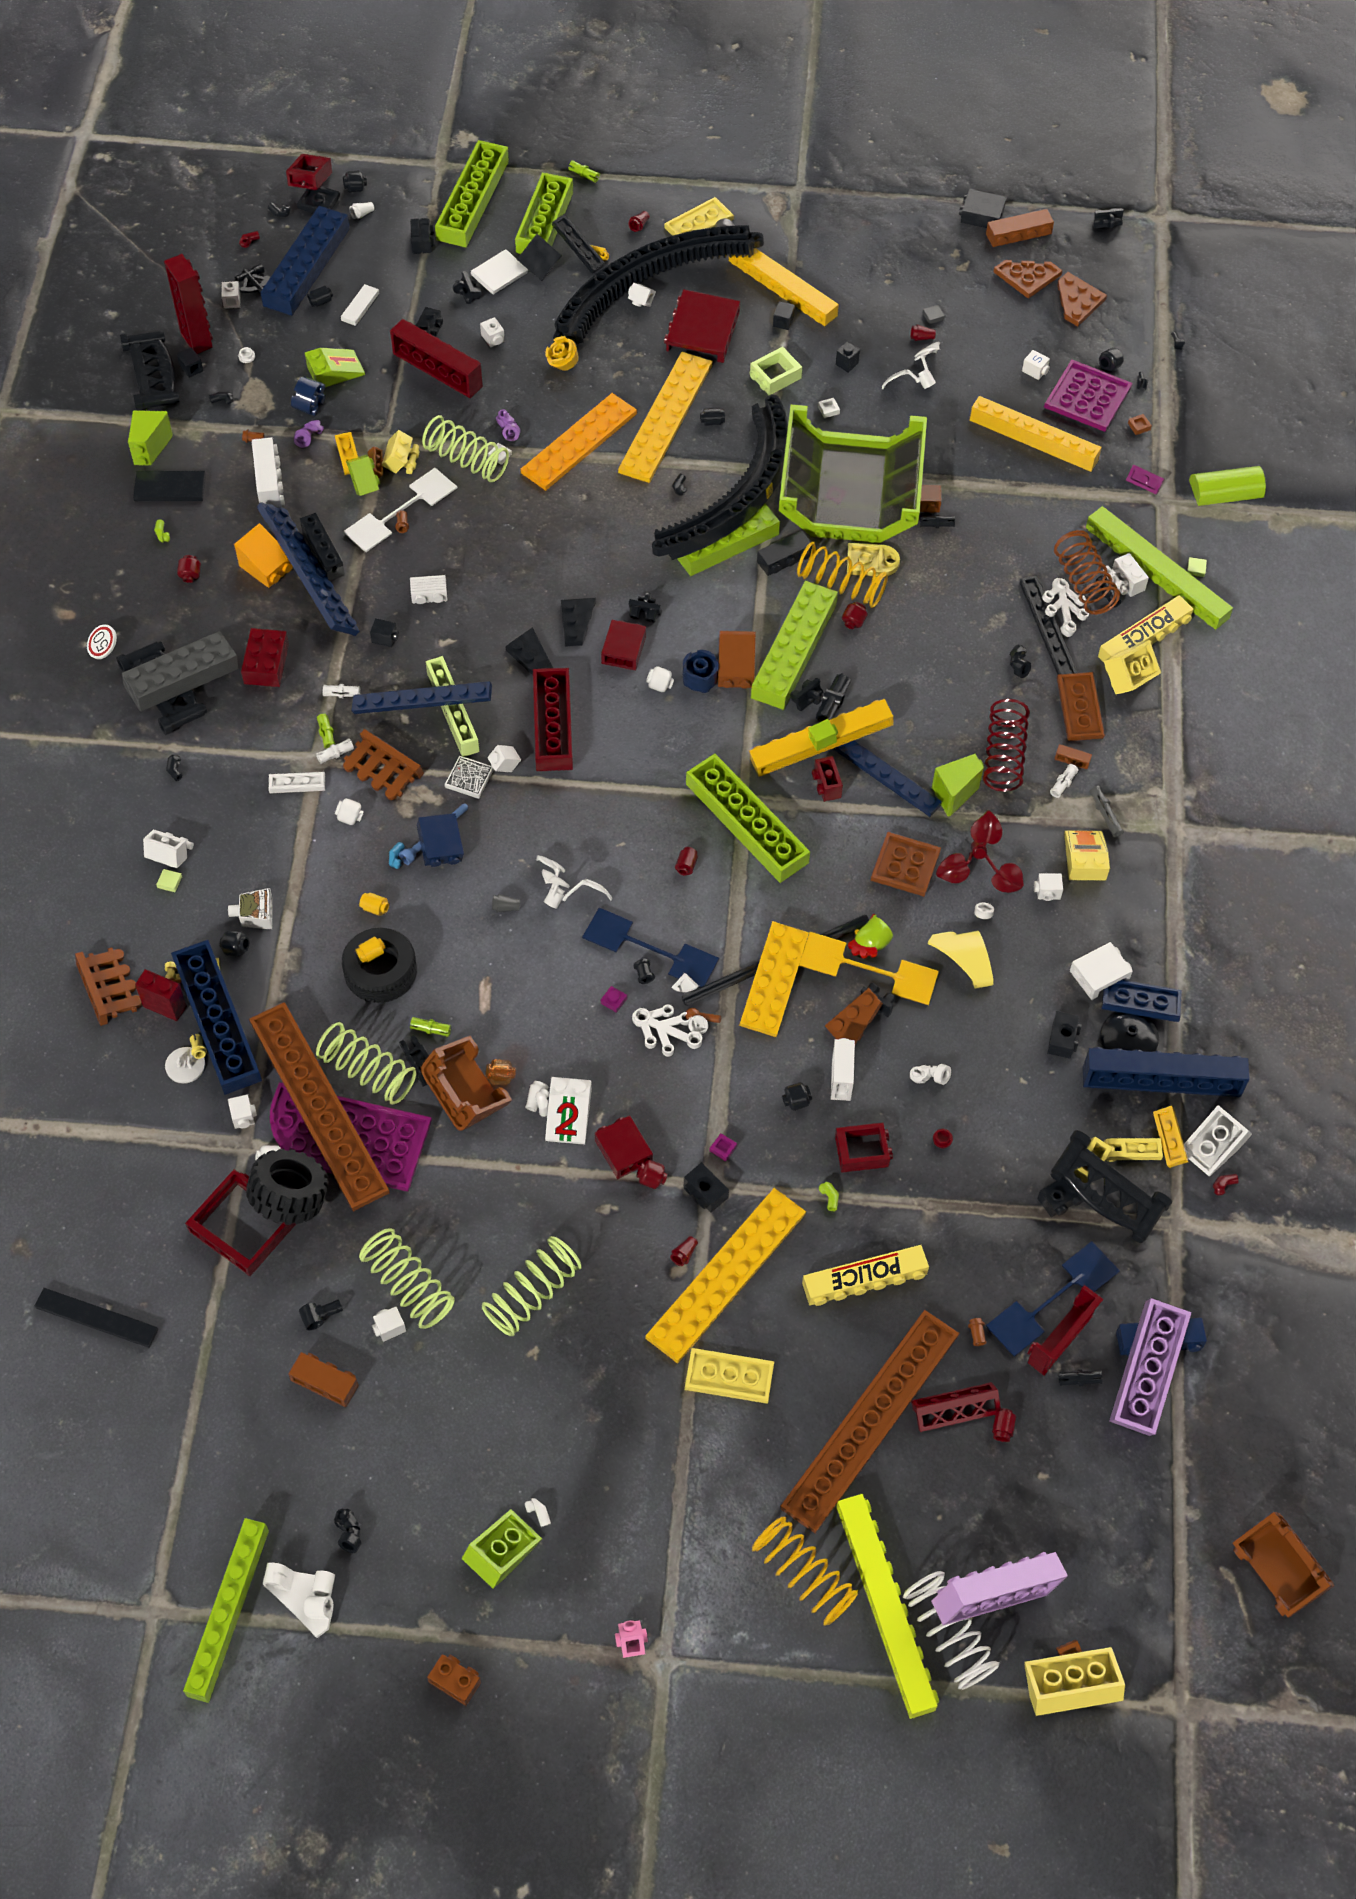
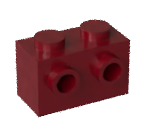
(828, 779)

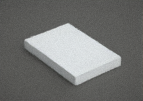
(499, 271)

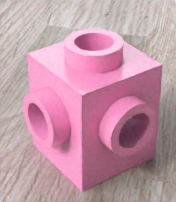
(631, 1638)

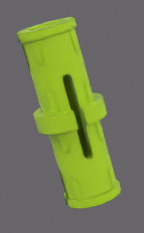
(584, 171)
(325, 730)
(430, 1026)

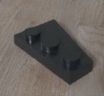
(576, 617)
(529, 652)

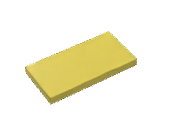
(699, 217)
(729, 1375)

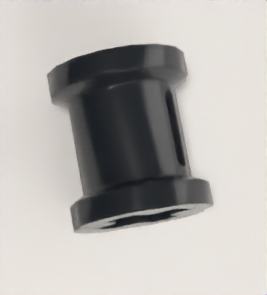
(644, 971)

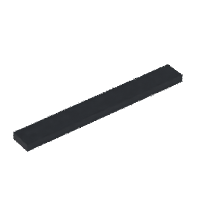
(1047, 626)

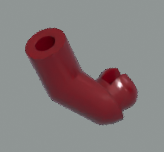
(1222, 1181)

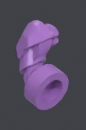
(511, 429)
(302, 437)

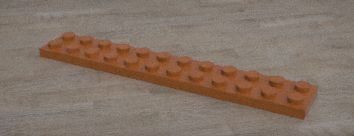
(319, 1107)
(869, 1422)

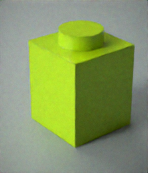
(823, 734)

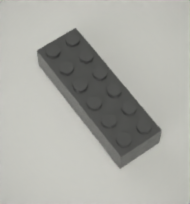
(180, 671)

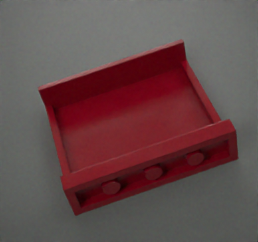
(703, 323)

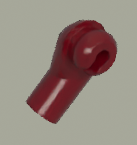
(246, 239)

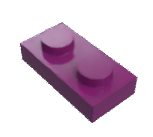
(1145, 479)

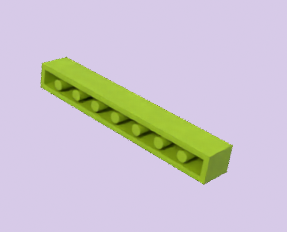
(226, 1610)

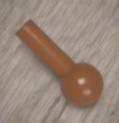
(709, 1017)

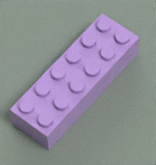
(1150, 1367)
(998, 1587)

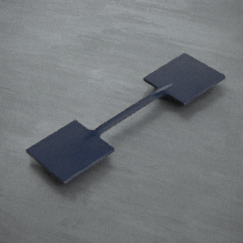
(611, 930)
(1018, 1328)

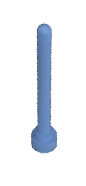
(408, 855)

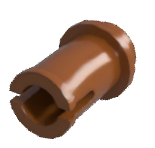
(248, 436)
(401, 525)
(976, 1326)

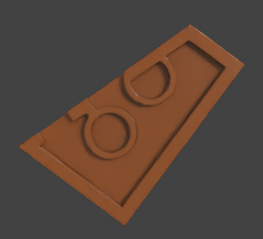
(855, 1017)

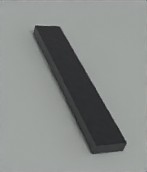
(96, 1317)

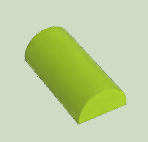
(1228, 485)

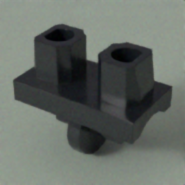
(1108, 218)
(466, 287)
(646, 605)
(809, 694)
(888, 1000)

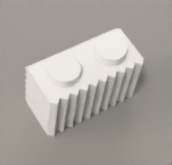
(428, 589)

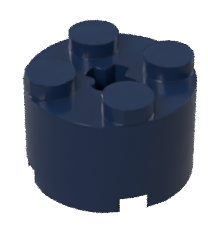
(308, 395)
(700, 671)

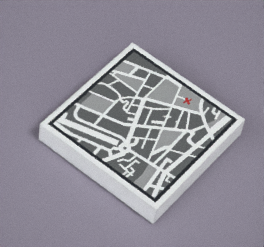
(469, 777)

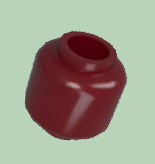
(189, 568)
(854, 615)
(651, 1174)

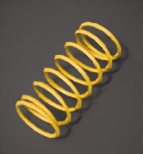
(875, 580)
(769, 1533)

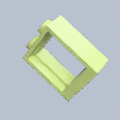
(781, 356)

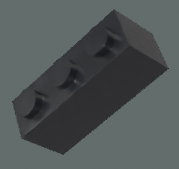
(783, 553)

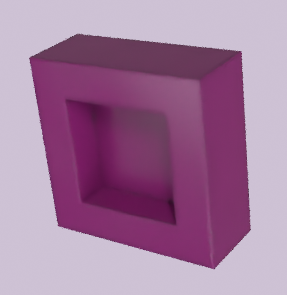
(613, 999)
(723, 1147)

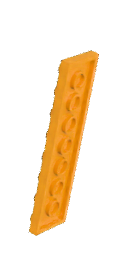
(578, 441)

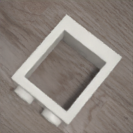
(842, 1069)

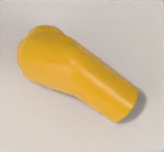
(602, 252)

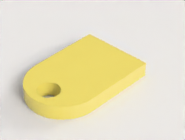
(873, 556)

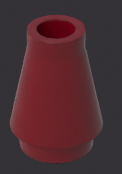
(638, 221)
(922, 333)
(683, 1252)

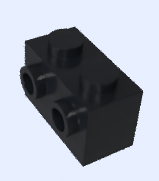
(430, 321)
(1058, 1198)

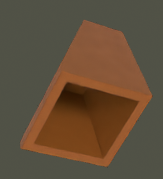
(736, 659)

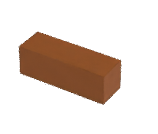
(377, 457)
(1073, 756)

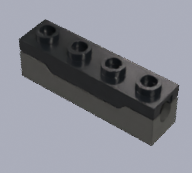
(322, 546)

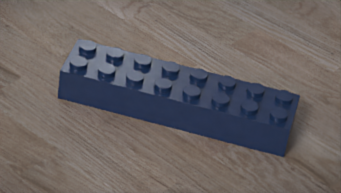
(305, 260)
(216, 1017)
(1165, 1072)

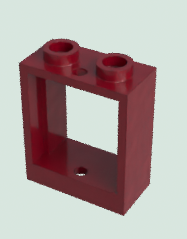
(313, 180)
(862, 1163)

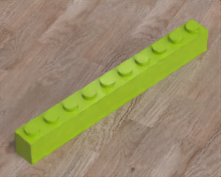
(1159, 567)

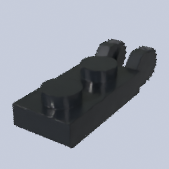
(415, 1057)

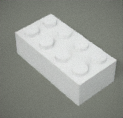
(267, 472)

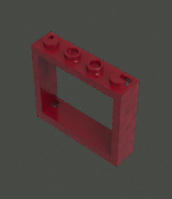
(195, 1227)

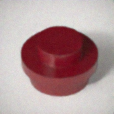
(942, 1138)

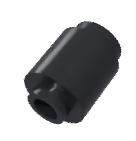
(320, 296)
(712, 416)

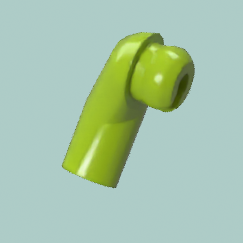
(159, 526)

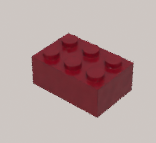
(265, 657)

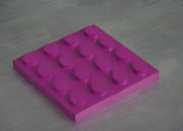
(1088, 395)

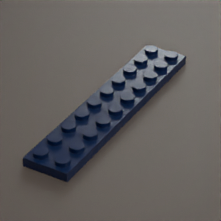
(308, 569)

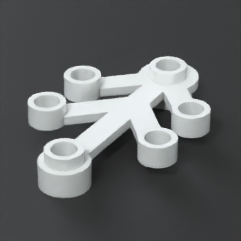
(1061, 587)
(665, 1027)

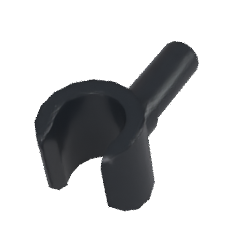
(1178, 343)
(1142, 382)

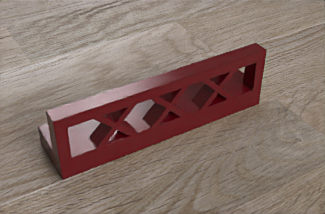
(954, 1399)

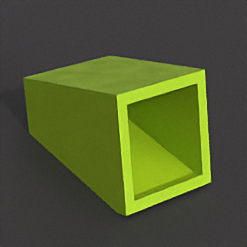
(148, 435)
(957, 782)

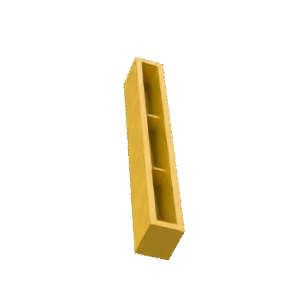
(788, 286)
(1035, 433)
(798, 745)

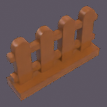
(382, 751)
(99, 977)

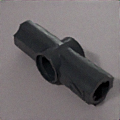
(833, 697)

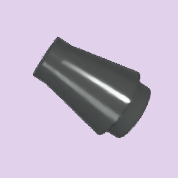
(504, 903)

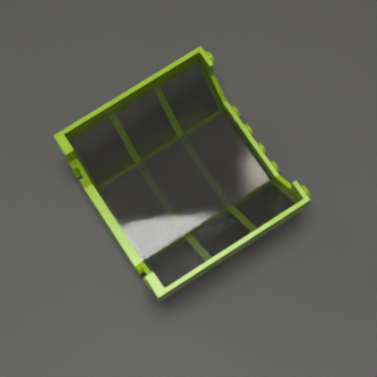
(852, 482)

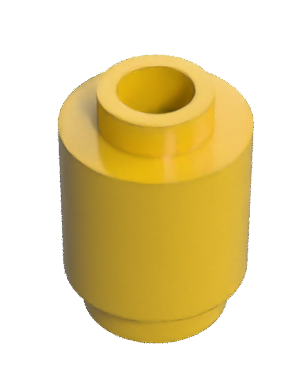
(374, 904)
(370, 949)

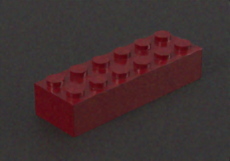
(188, 303)
(436, 358)
(552, 719)

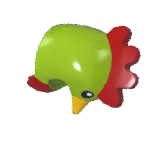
(871, 938)

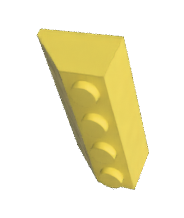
(1074, 1681)

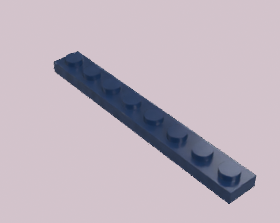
(422, 697)
(890, 777)

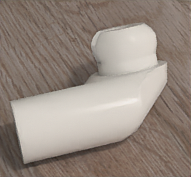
(540, 1509)

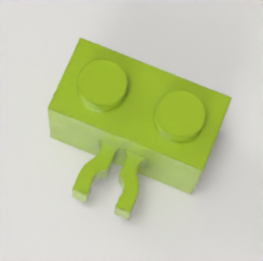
(363, 475)

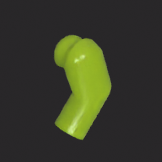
(828, 1189)

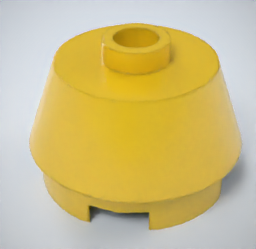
(562, 353)

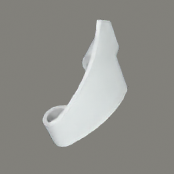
(303, 1594)

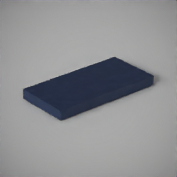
(1143, 1000)

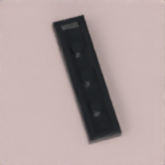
(578, 243)

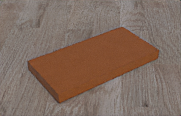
(1080, 706)

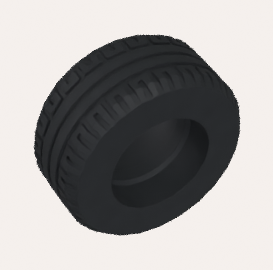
(384, 986)

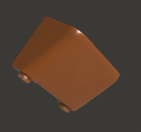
(461, 1084)
(1283, 1564)

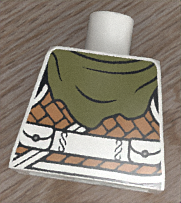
(254, 909)

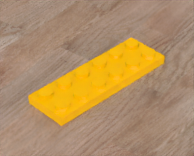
(774, 979)

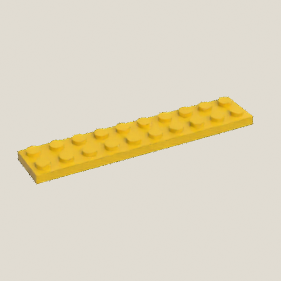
(665, 417)
(725, 1275)

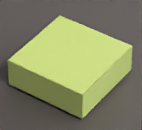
(1196, 567)
(169, 880)

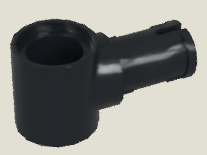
(314, 1315)

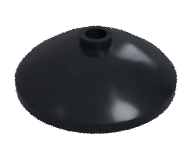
(1116, 1033)

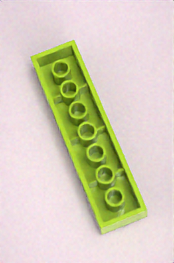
(471, 193)
(794, 645)
(747, 818)

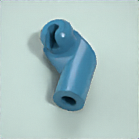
(394, 862)

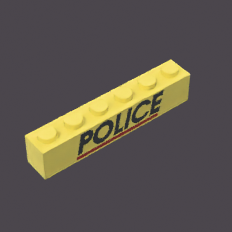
(1152, 628)
(865, 1275)

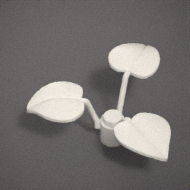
(925, 376)
(555, 894)

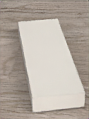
(360, 305)
(296, 782)

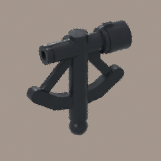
(249, 277)

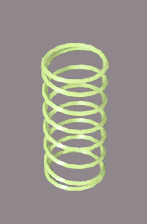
(439, 441)
(393, 1086)
(552, 1241)
(431, 1305)

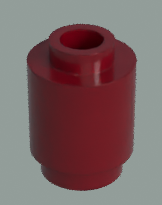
(686, 861)
(1004, 1425)

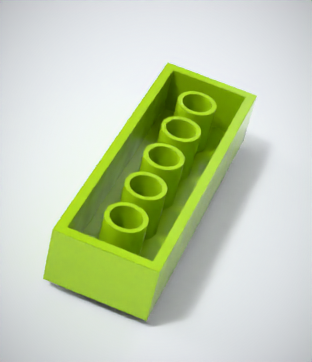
(547, 204)
(755, 531)

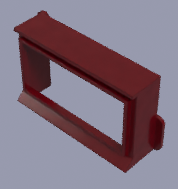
(1045, 1355)

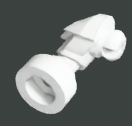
(922, 1073)

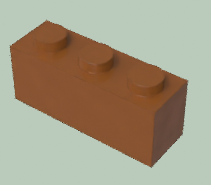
(323, 1379)

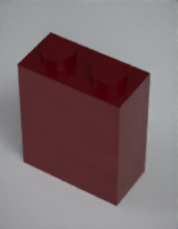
(623, 645)
(161, 995)
(623, 1146)

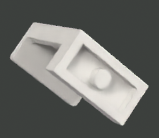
(1100, 969)

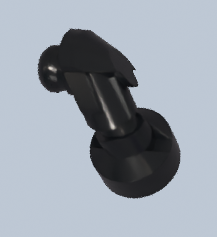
(1020, 666)
(350, 1538)

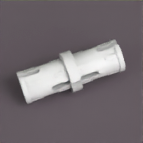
(341, 690)
(334, 751)
(1064, 780)

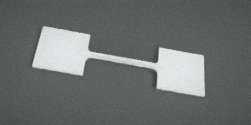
(371, 531)

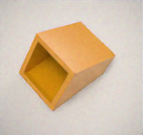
(262, 556)

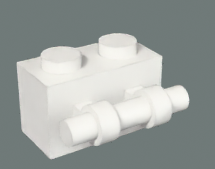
(1128, 575)
(166, 848)

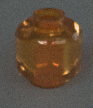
(500, 1072)

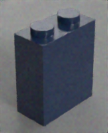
(440, 839)

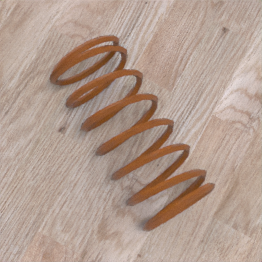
(1077, 554)

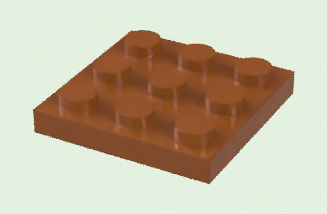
(905, 864)

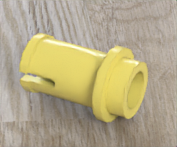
(198, 1049)

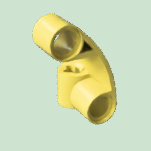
(968, 952)

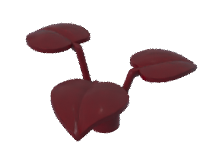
(983, 831)

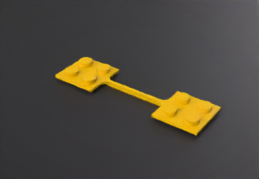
(911, 980)

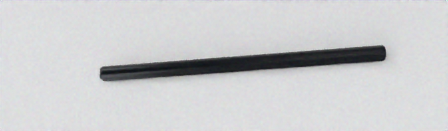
(750, 971)

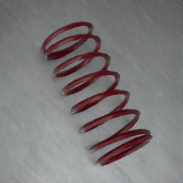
(1012, 723)

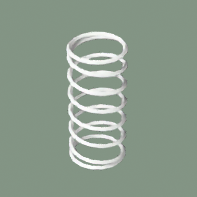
(977, 1668)

